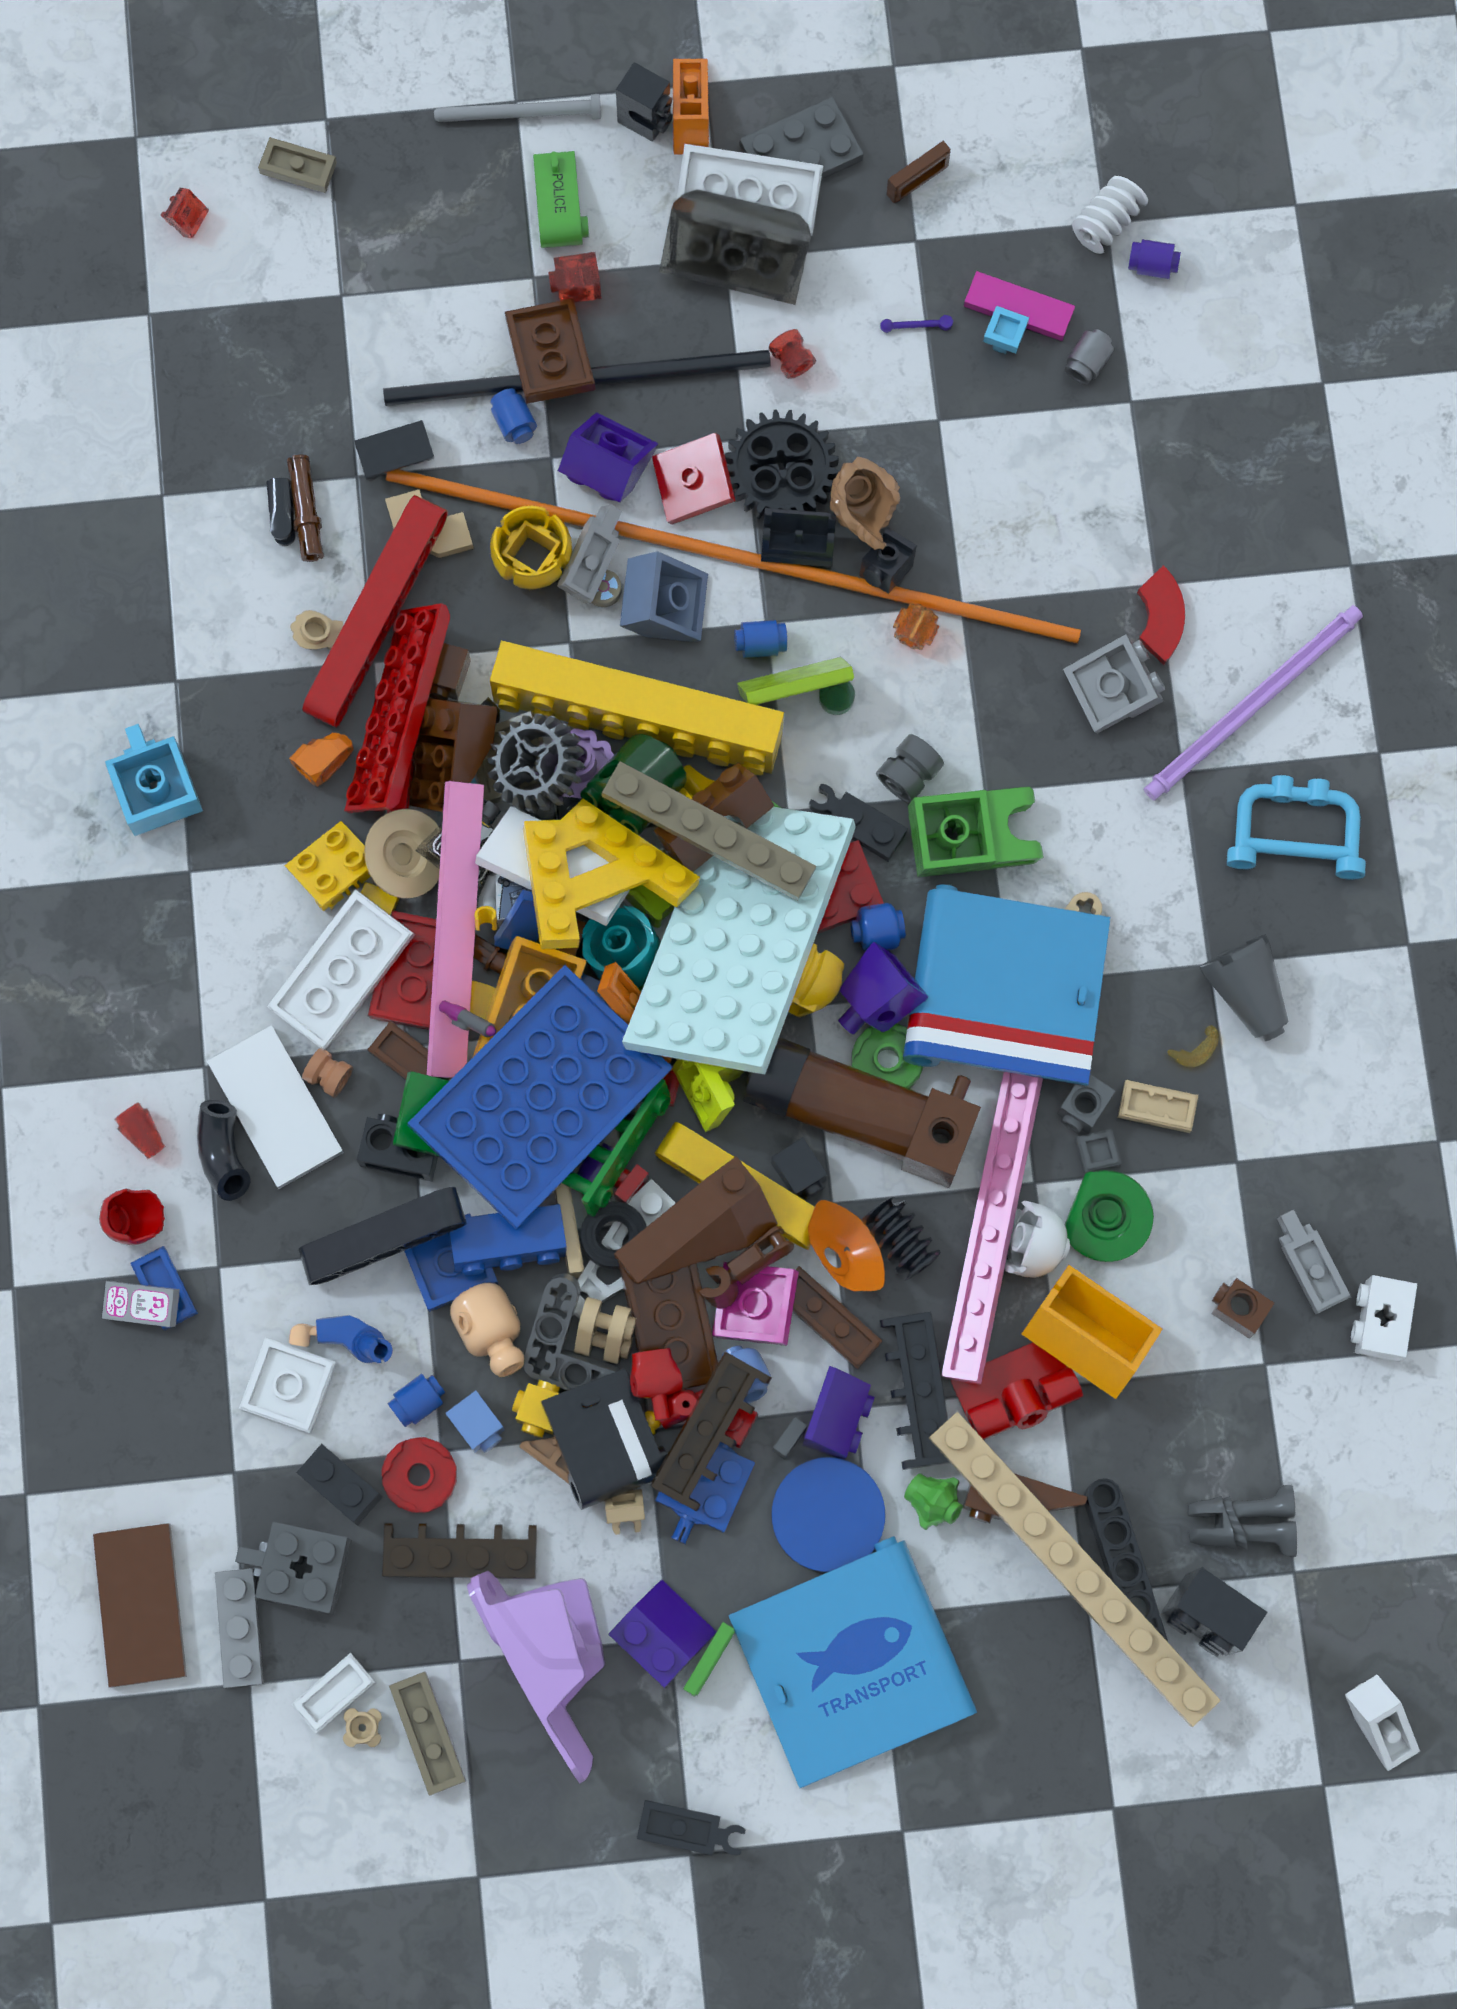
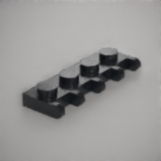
(921, 1385)

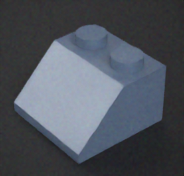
(663, 598)

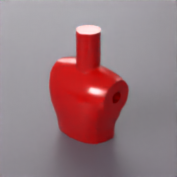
(655, 1377)
(678, 1406)

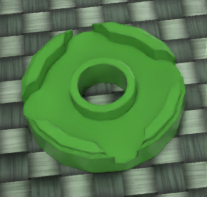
(872, 1042)

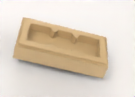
(1157, 1106)

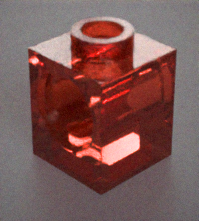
(576, 277)

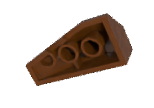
(711, 1220)

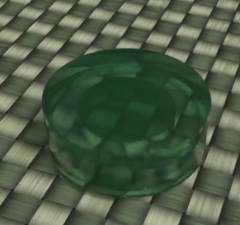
(837, 698)

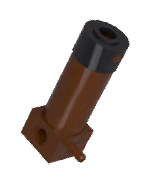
(868, 1109)

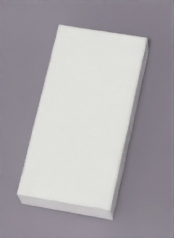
(333, 1693)

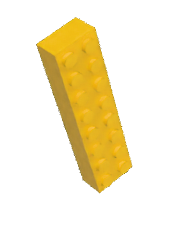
(635, 705)

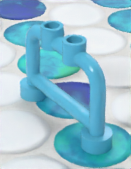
(1316, 794)

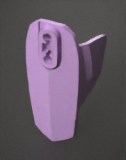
(551, 1648)

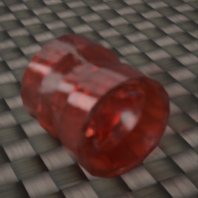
(792, 354)

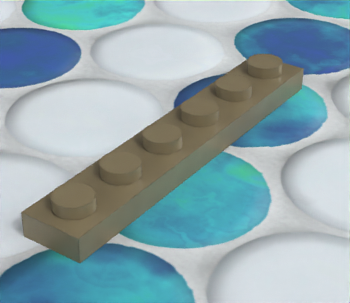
(708, 831)

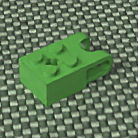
(982, 831)

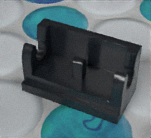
(394, 449)
(798, 537)

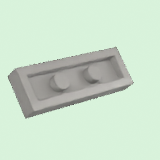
(239, 1628)

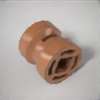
(327, 1072)

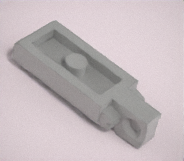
(591, 555)
(1311, 1263)

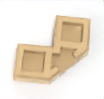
(454, 535)

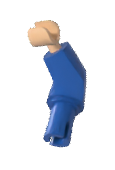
(356, 1336)

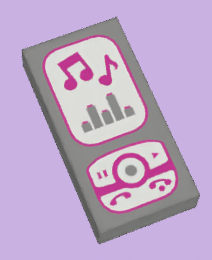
(140, 1303)

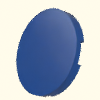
(827, 1514)

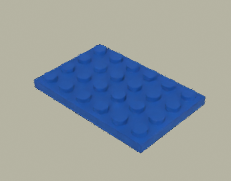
(538, 1097)

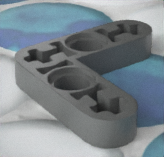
(559, 1358)

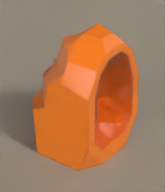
(322, 757)

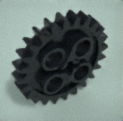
(777, 436)

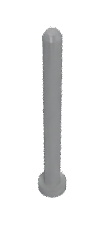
(520, 110)

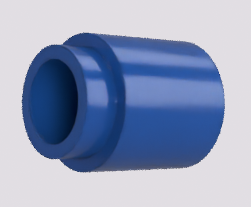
(513, 416)
(761, 638)
(417, 1399)

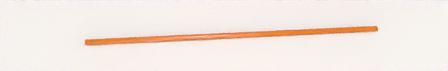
(744, 557)

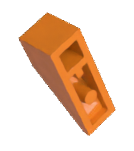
(690, 104)

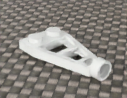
(650, 1203)

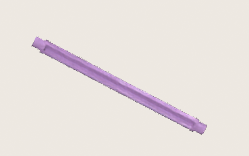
(1253, 702)

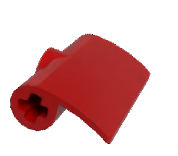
(1017, 1391)

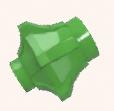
(934, 1500)

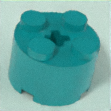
(625, 940)

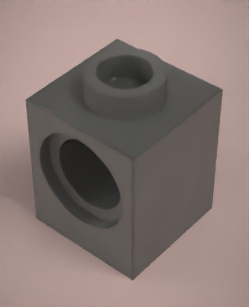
(1097, 1093)

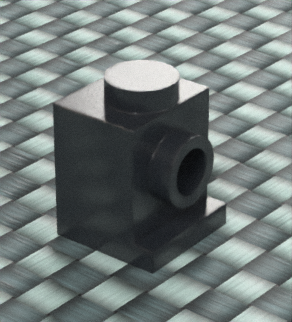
(888, 566)

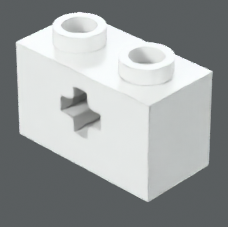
(1398, 1302)

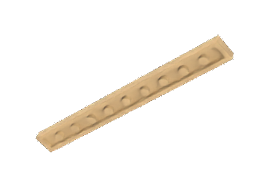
(1075, 1570)

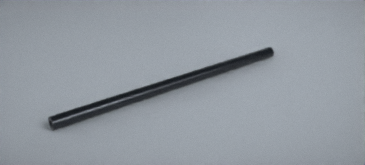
(601, 375)

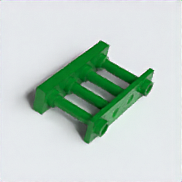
(600, 1191)

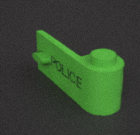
(558, 200)

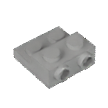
(1115, 683)

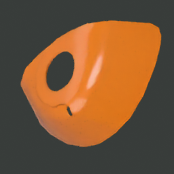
(839, 1228)

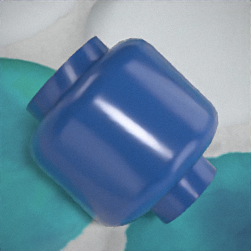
(880, 925)

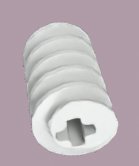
(1108, 212)

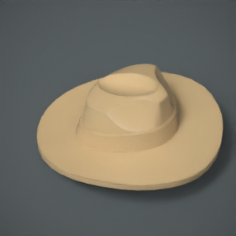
(392, 853)

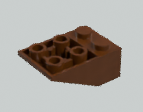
(449, 748)

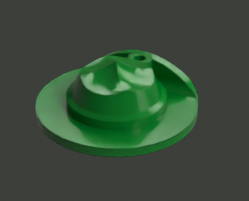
(1109, 1216)

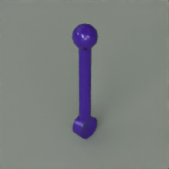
(945, 323)

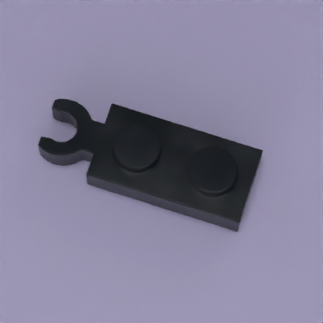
(873, 828)
(685, 1829)

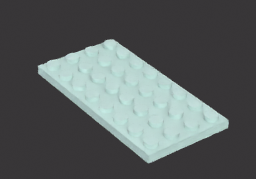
(738, 952)

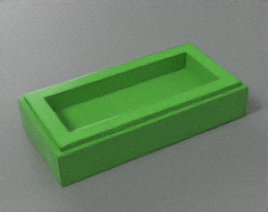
(709, 1659)

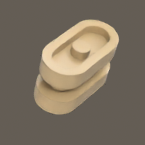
(619, 1326)

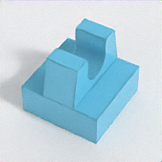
(1005, 330)

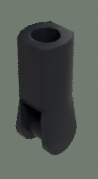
(281, 510)

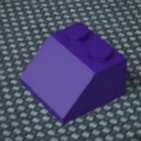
(606, 457)
(838, 1413)
(662, 1633)

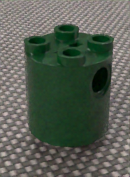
(648, 757)

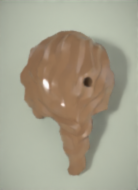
(864, 500)

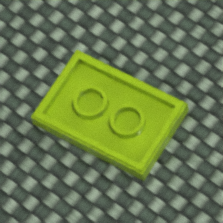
(796, 681)

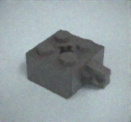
(277, 1561)

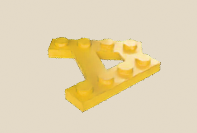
(630, 865)

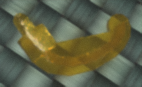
(1201, 1053)

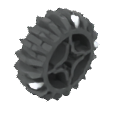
(511, 772)

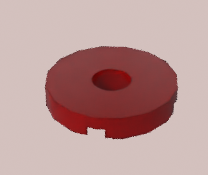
(419, 1452)

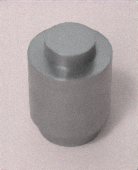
(1089, 356)

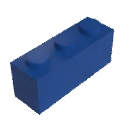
(494, 1242)

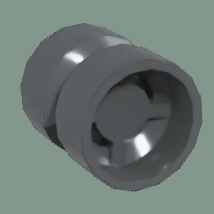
(913, 765)

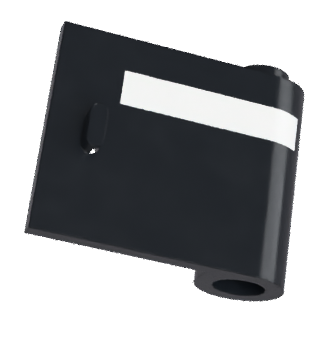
(605, 1444)

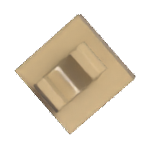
(625, 1508)

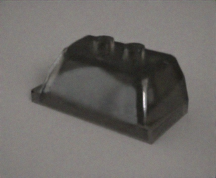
(736, 245)

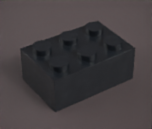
(1213, 1613)

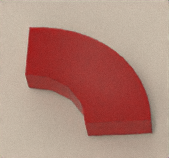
(1165, 614)

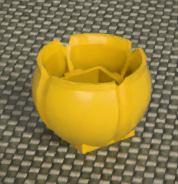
(547, 531)
(818, 983)

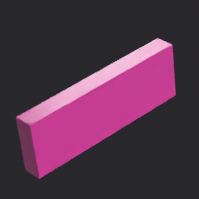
(1045, 313)

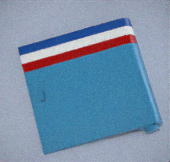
(1007, 986)

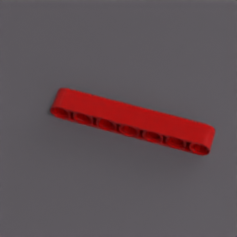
(375, 611)

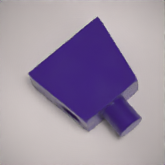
(879, 991)

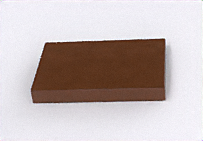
(549, 351)

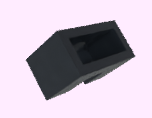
(644, 102)

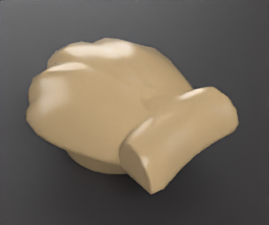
(315, 630)

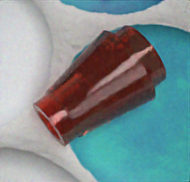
(140, 1130)

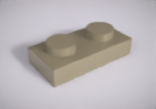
(297, 165)

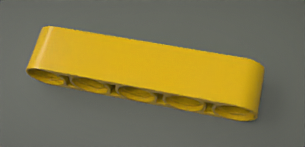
(701, 1158)

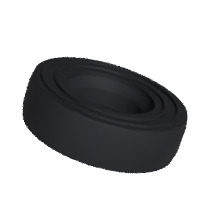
(592, 1225)

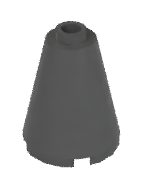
(1250, 986)

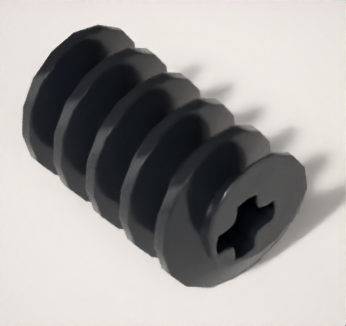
(901, 1237)

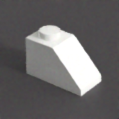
(1383, 1722)

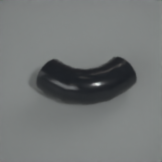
(218, 1150)

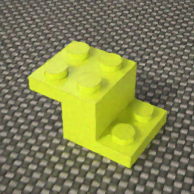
(707, 1090)

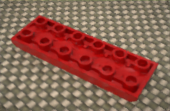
(398, 709)

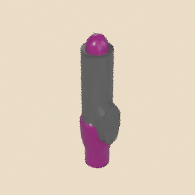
(467, 1020)

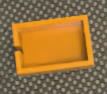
(1092, 1331)

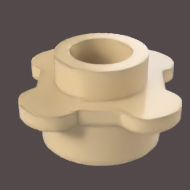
(370, 1720)

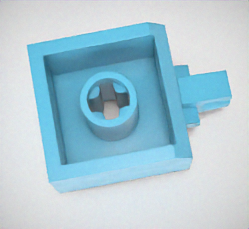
(140, 766)

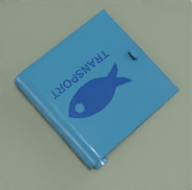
(855, 1662)

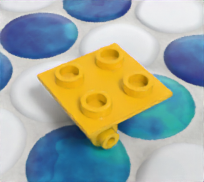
(331, 866)

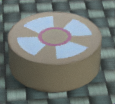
(608, 591)

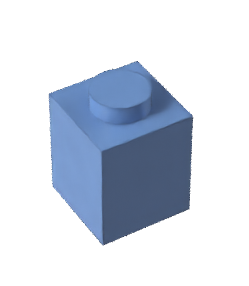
(476, 1423)

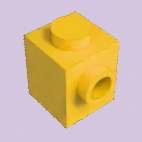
(530, 1410)

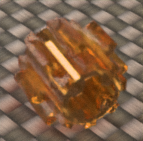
(916, 626)

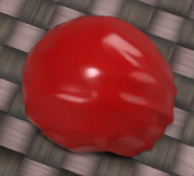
(132, 1216)

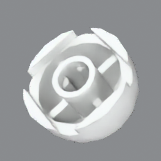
(1036, 1241)

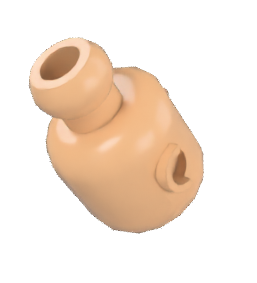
(489, 1326)

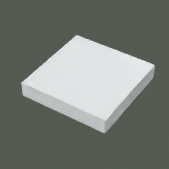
(288, 1385)

